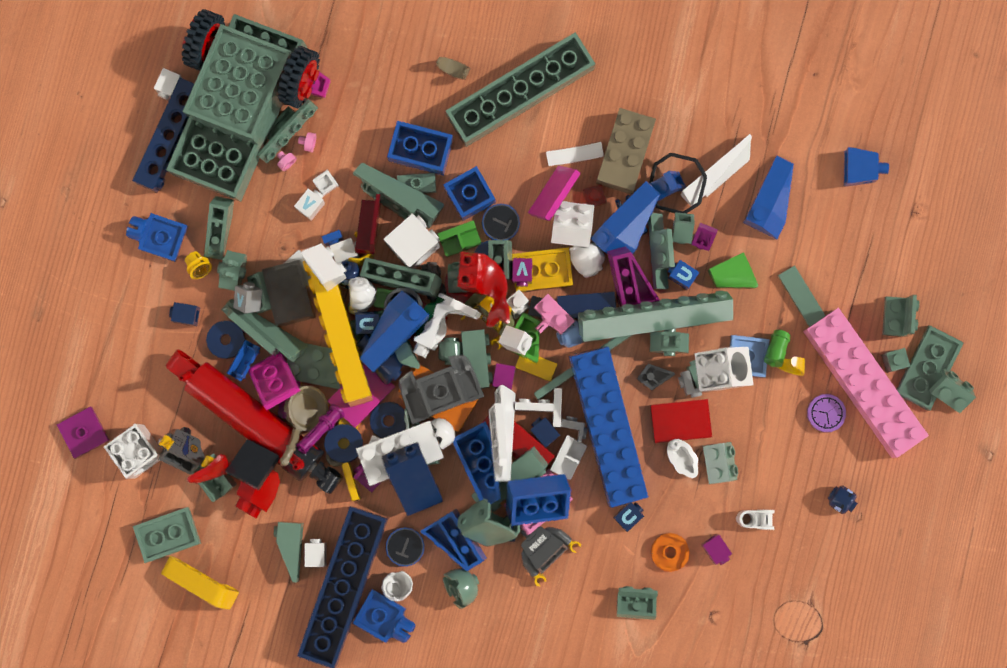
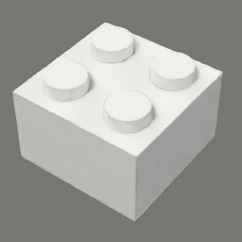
(573, 224)

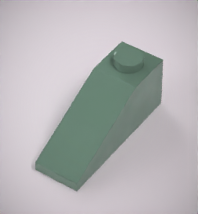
(218, 227)
(289, 541)

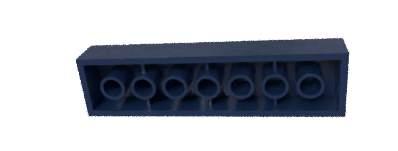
(342, 587)

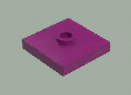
(83, 432)

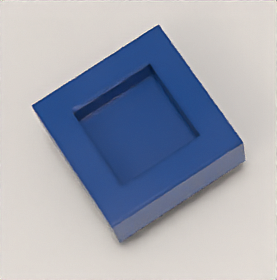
(332, 238)

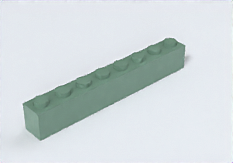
(655, 316)

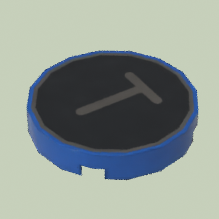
(501, 222)
(405, 546)

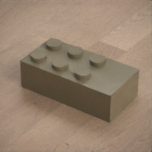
(626, 151)

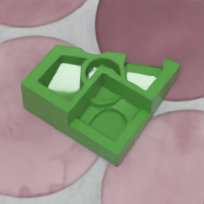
(733, 273)
(528, 324)

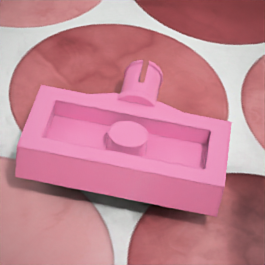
(553, 315)

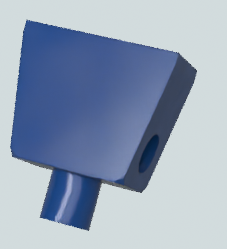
(862, 167)

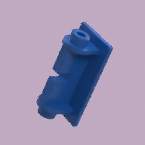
(243, 360)

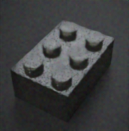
(288, 293)

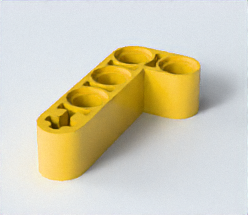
(199, 584)

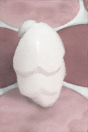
(682, 458)

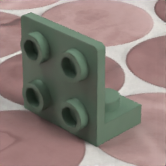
(900, 316)

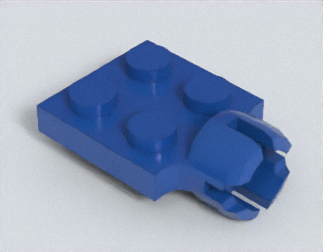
(157, 235)
(384, 618)

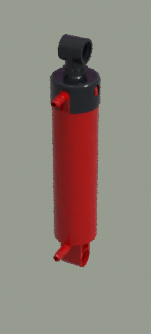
(250, 418)

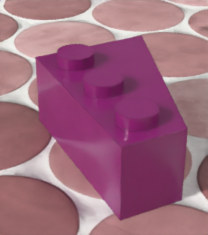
(629, 278)

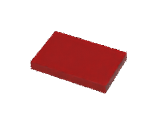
(681, 420)

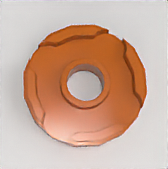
(658, 552)

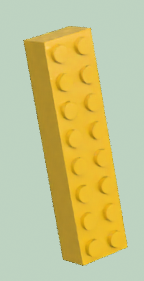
(341, 340)

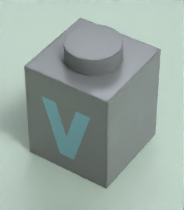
(247, 298)

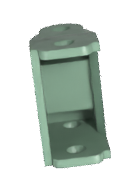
(486, 527)

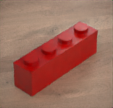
(524, 441)

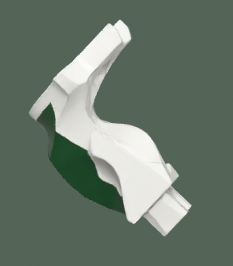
(435, 327)

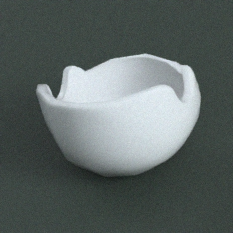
(444, 433)
(397, 586)

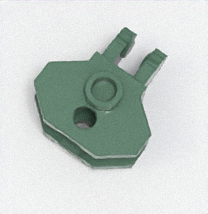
(232, 270)
(669, 342)

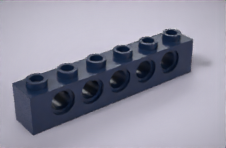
(158, 142)

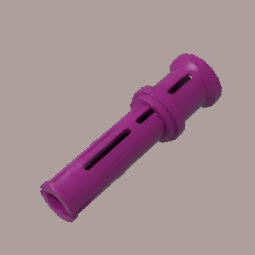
(325, 423)

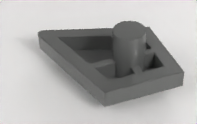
(654, 376)

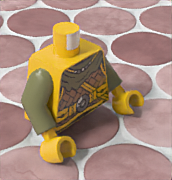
(483, 305)

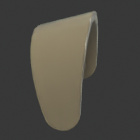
(453, 67)

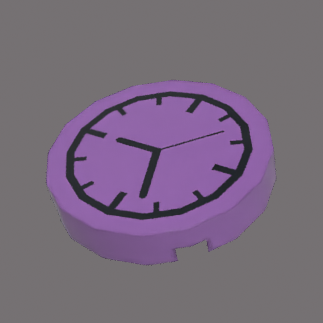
(826, 413)

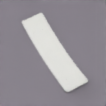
(575, 154)

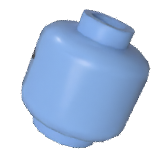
(571, 336)

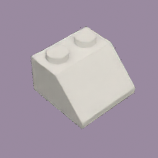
(323, 265)

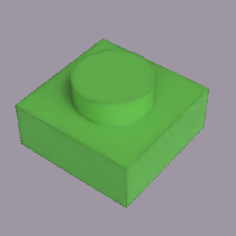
(380, 297)

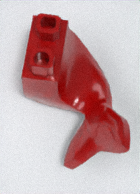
(484, 276)
(251, 499)

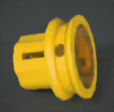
(197, 265)

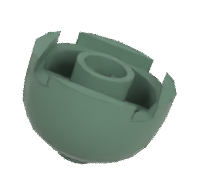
(462, 586)

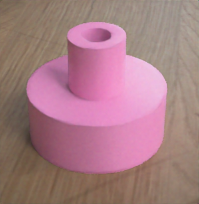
(308, 141)
(286, 161)

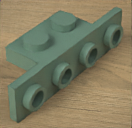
(285, 127)
(661, 251)

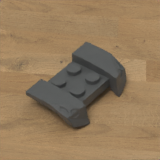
(440, 389)

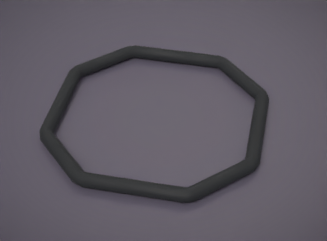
(702, 187)

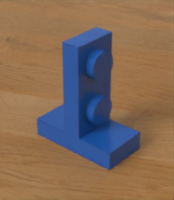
(669, 184)

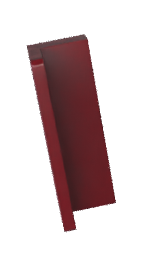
(368, 226)

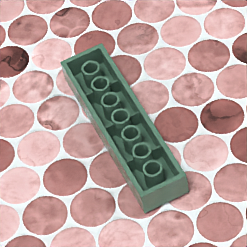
(520, 89)

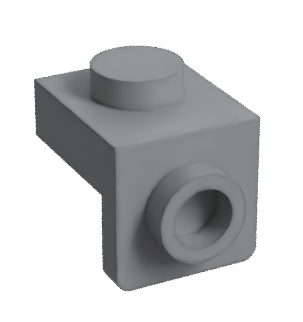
(685, 382)
(571, 422)

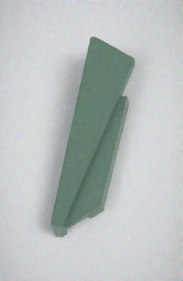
(266, 333)

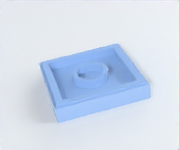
(757, 351)

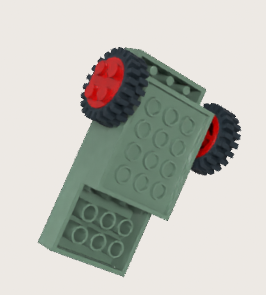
(236, 98)

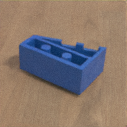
(449, 538)

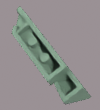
(397, 195)

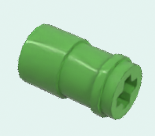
(777, 349)

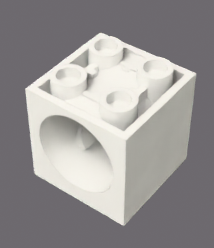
(412, 241)
(723, 369)
(134, 451)

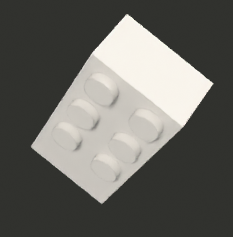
(372, 453)

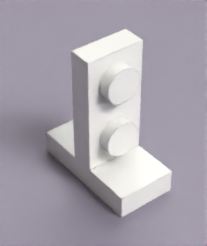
(544, 406)

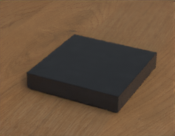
(252, 464)

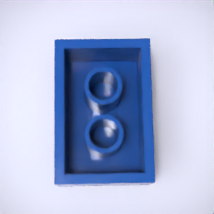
(420, 148)
(538, 499)

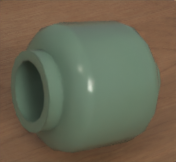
(449, 347)

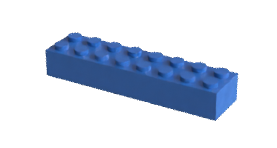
(608, 426)

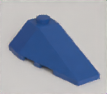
(770, 205)
(628, 221)
(397, 324)
(477, 458)

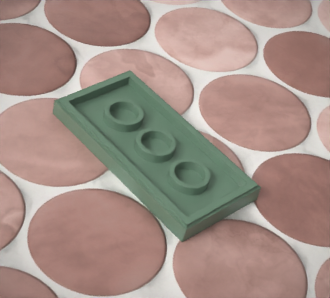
(932, 355)

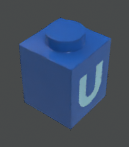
(683, 274)

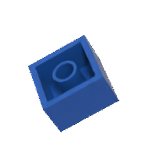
(469, 193)

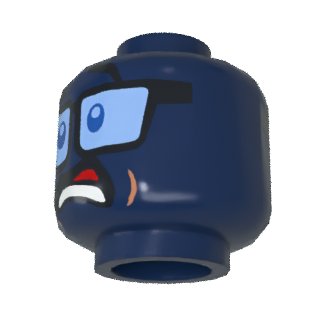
(352, 271)
(842, 499)

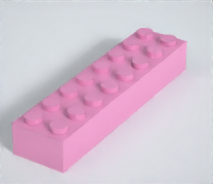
(865, 383)

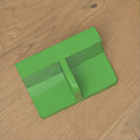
(459, 238)

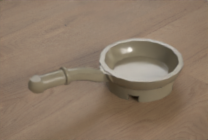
(303, 414)

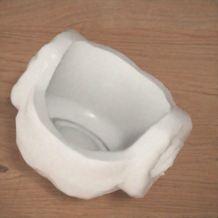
(587, 260)
(361, 295)

